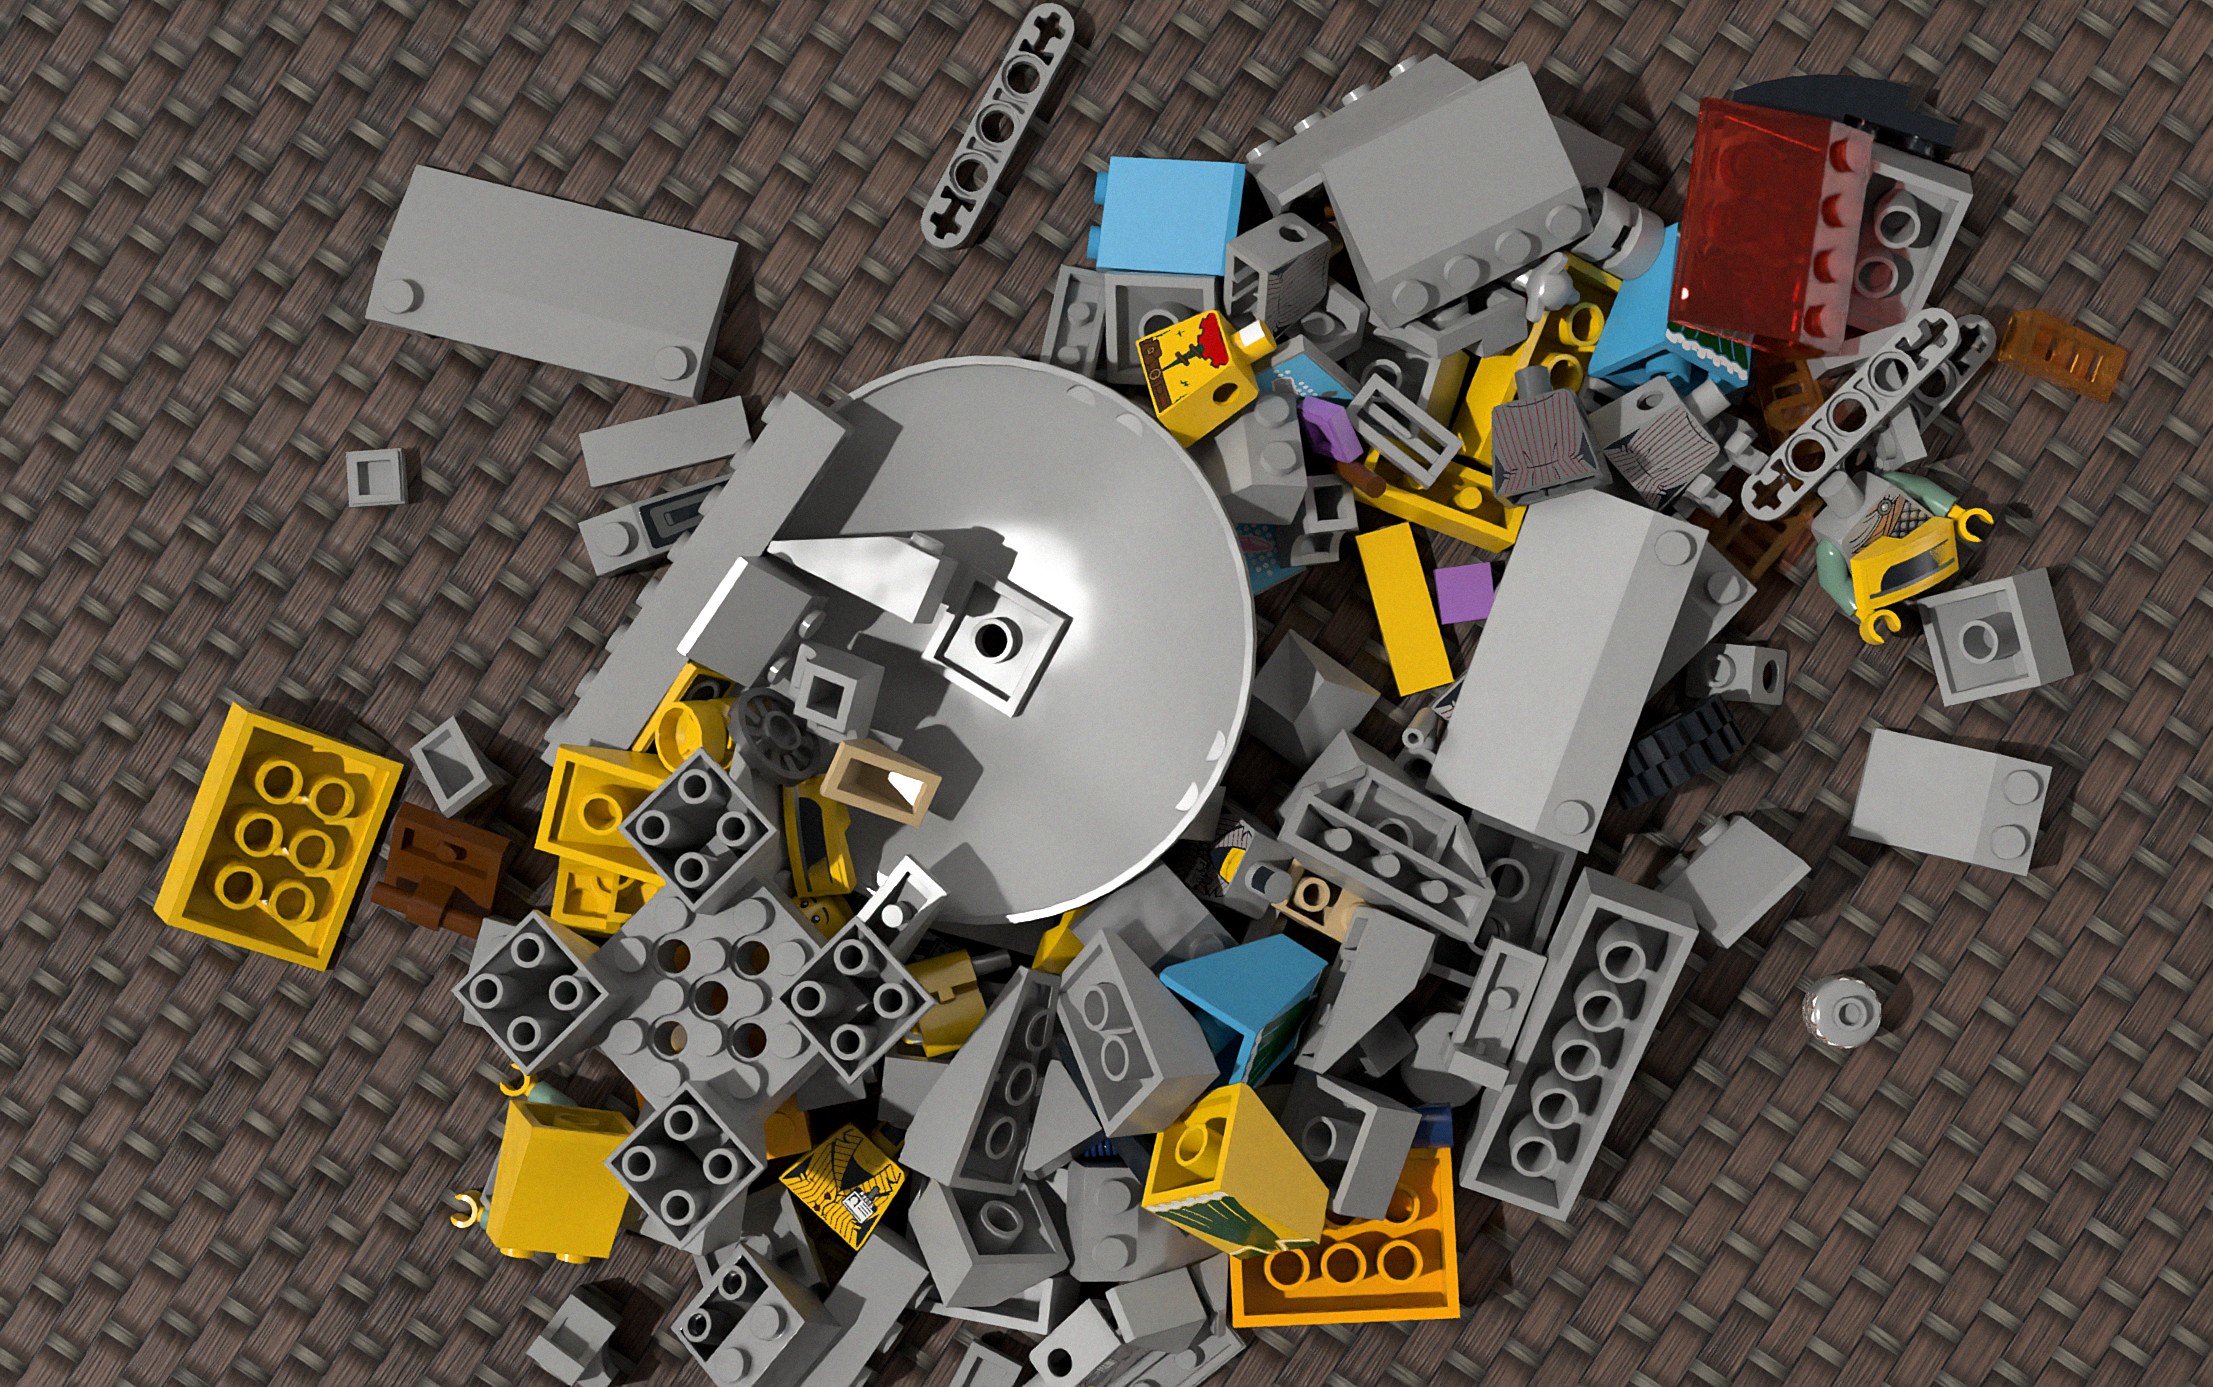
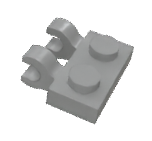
(1734, 439)

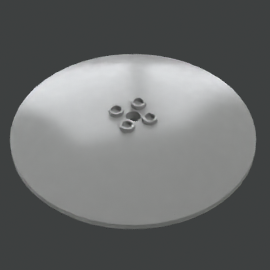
(1118, 615)

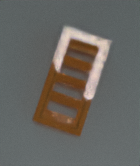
(2029, 339)
(1811, 396)
(1779, 542)

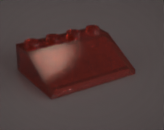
(1771, 229)

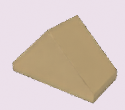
(880, 781)

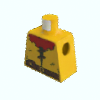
(1202, 371)

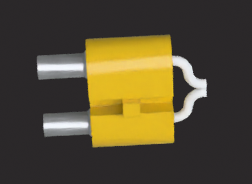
(959, 1003)

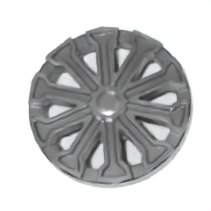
(758, 720)

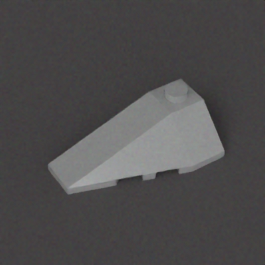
(977, 1114)

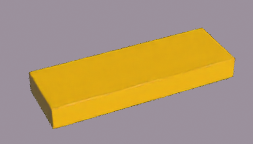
(1403, 609)

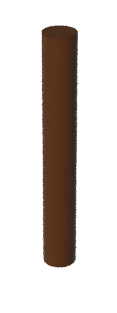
(1354, 473)

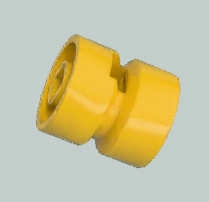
(692, 724)

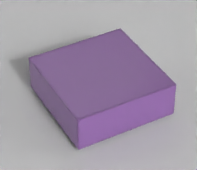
(1328, 429)
(1464, 592)

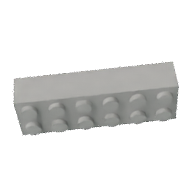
(1577, 1043)

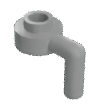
(1420, 743)

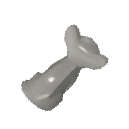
(1544, 284)

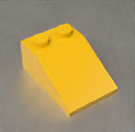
(590, 798)

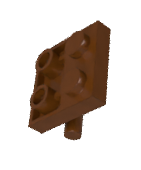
(442, 871)

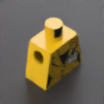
(850, 1177)

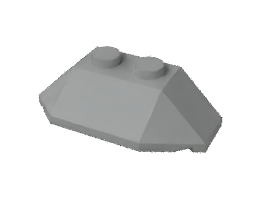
(1391, 850)

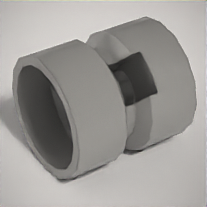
(1624, 234)

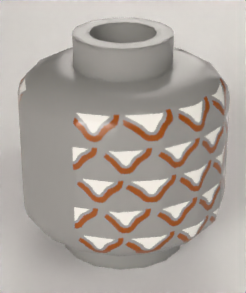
(1841, 1011)

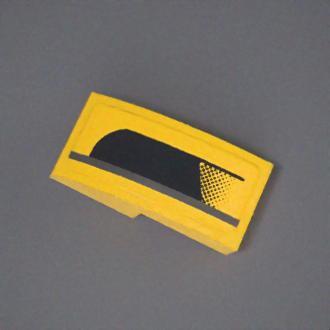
(1906, 566)
(817, 840)

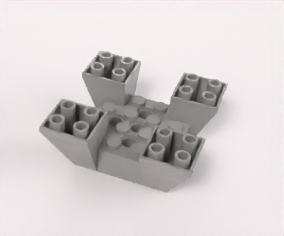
(817, 1000)

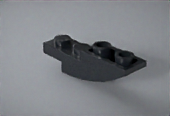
(1857, 102)

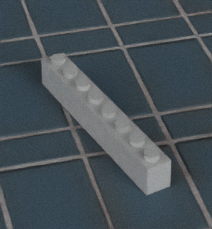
(741, 520)

